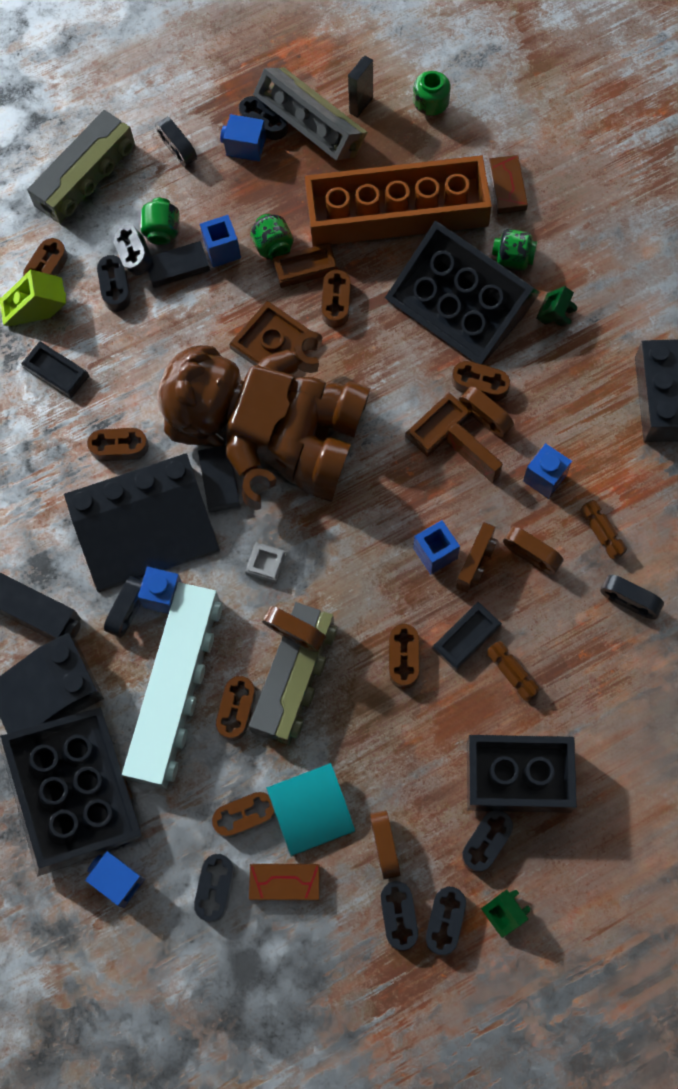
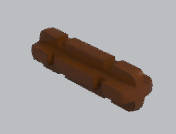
(603, 529)
(513, 671)

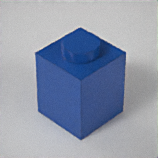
(244, 137)
(220, 240)
(547, 471)
(436, 547)
(158, 589)
(114, 878)

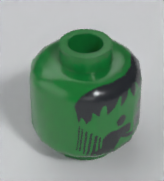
(431, 93)
(159, 221)
(271, 236)
(514, 249)

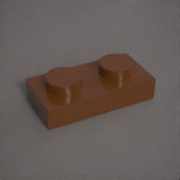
(483, 546)

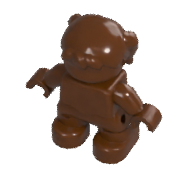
(266, 414)

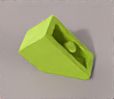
(32, 299)

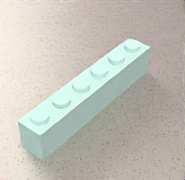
(172, 686)

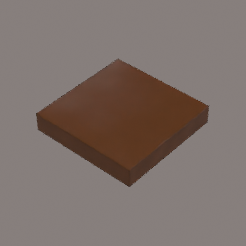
(267, 334)

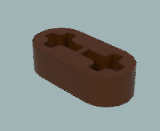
(41, 262)
(330, 297)
(481, 378)
(487, 411)
(117, 444)
(533, 550)
(294, 629)
(396, 656)
(228, 706)
(239, 807)
(385, 844)

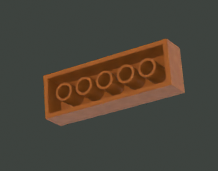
(397, 200)

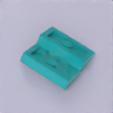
(310, 809)

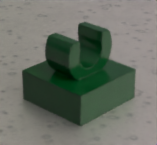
(555, 306)
(505, 912)

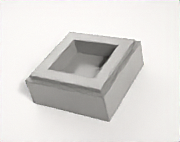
(265, 563)

